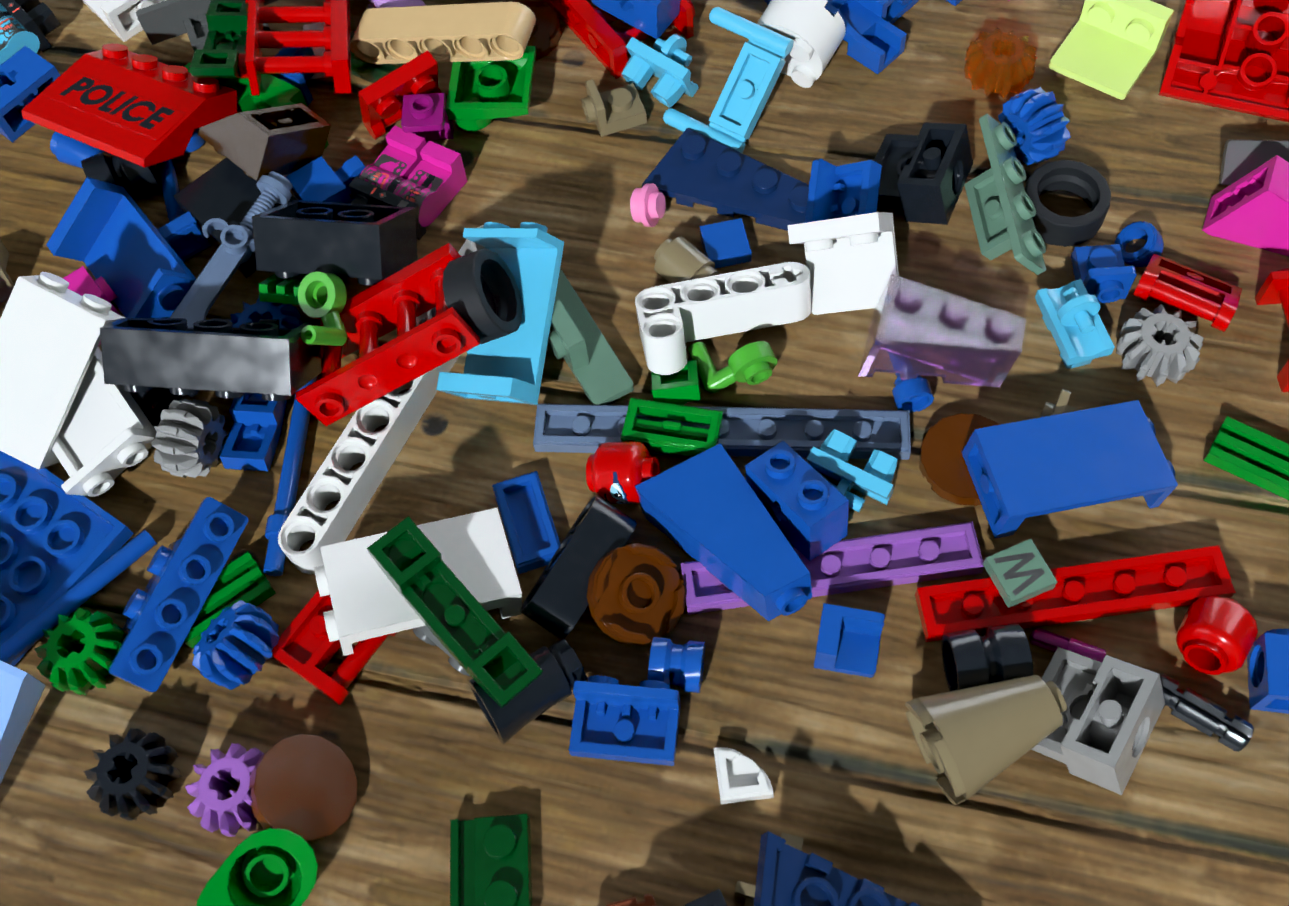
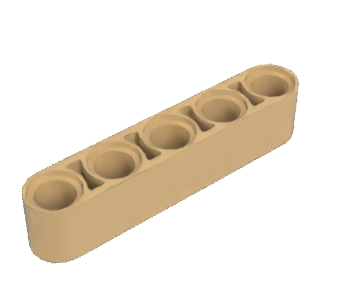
(447, 31)

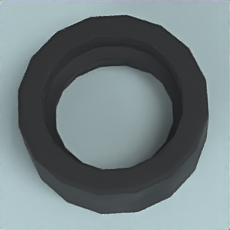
(1071, 177)
(483, 294)

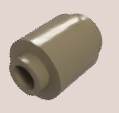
(681, 261)

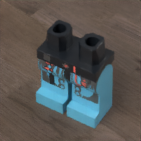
(24, 25)

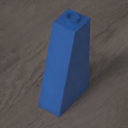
(728, 530)

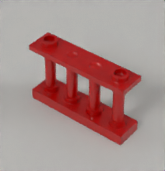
(334, 37)
(608, 46)
(412, 353)

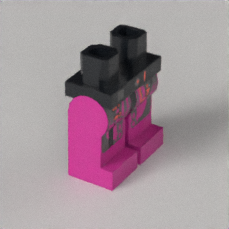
(411, 176)

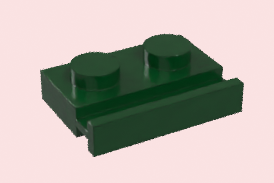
(491, 861)

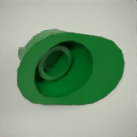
(264, 870)

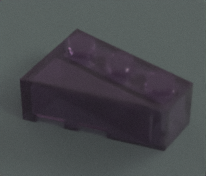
(940, 335)

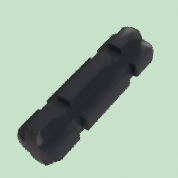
(1206, 715)

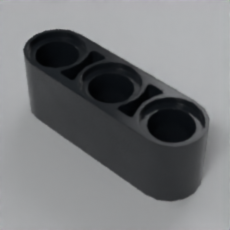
(561, 590)

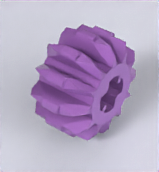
(213, 787)

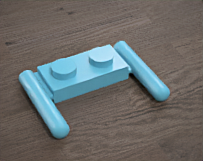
(747, 84)

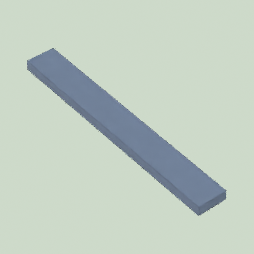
(743, 429)

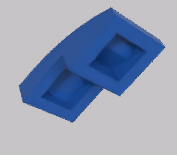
(254, 433)

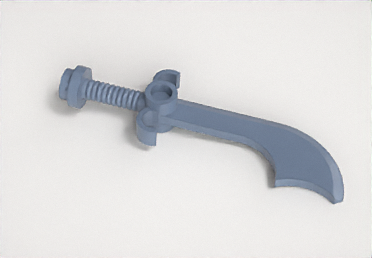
(234, 250)

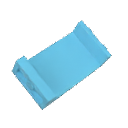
(514, 364)

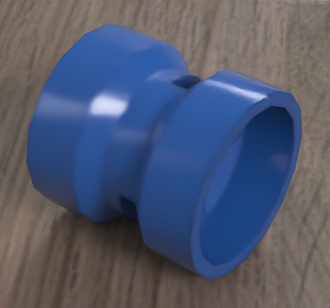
(677, 663)

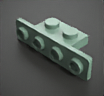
(1000, 204)
(585, 348)

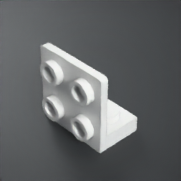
(847, 260)

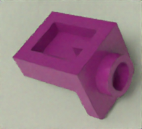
(427, 116)

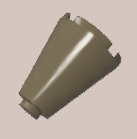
(983, 729)

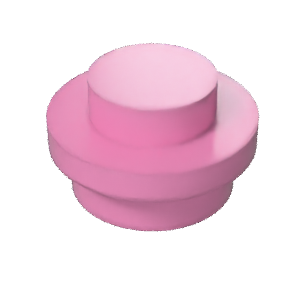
(647, 205)

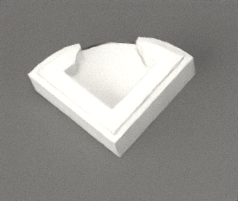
(740, 777)

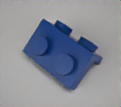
(842, 190)
(625, 721)

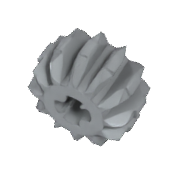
(1159, 345)
(189, 438)

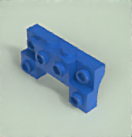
(870, 29)

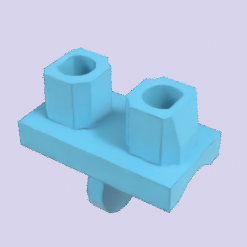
(673, 77)
(1074, 323)
(872, 481)

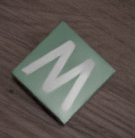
(1019, 573)

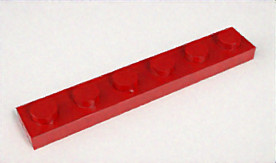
(1080, 593)

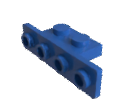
(175, 594)

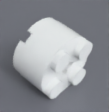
(814, 36)

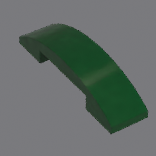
(223, 42)
(453, 613)

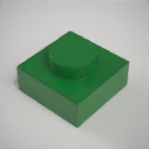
(677, 387)

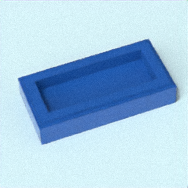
(527, 521)

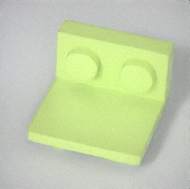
(1112, 44)

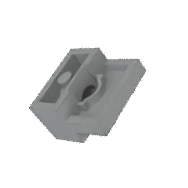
(1106, 717)

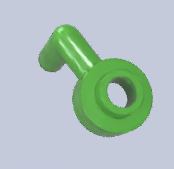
(313, 302)
(747, 364)

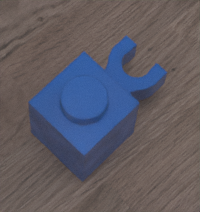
(320, 183)

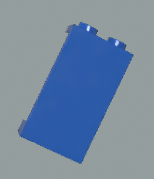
(124, 248)
(1066, 464)

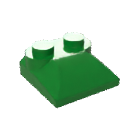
(490, 90)

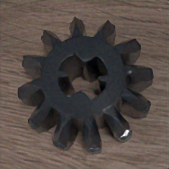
(132, 774)

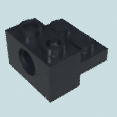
(925, 171)

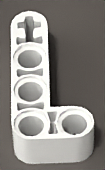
(718, 307)

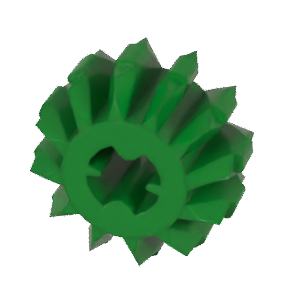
(80, 651)

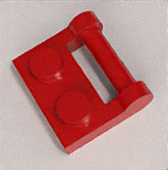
(383, 100)
(1189, 291)
(307, 650)

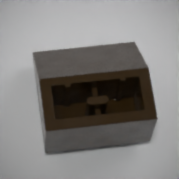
(269, 139)

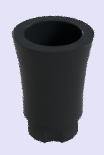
(560, 671)

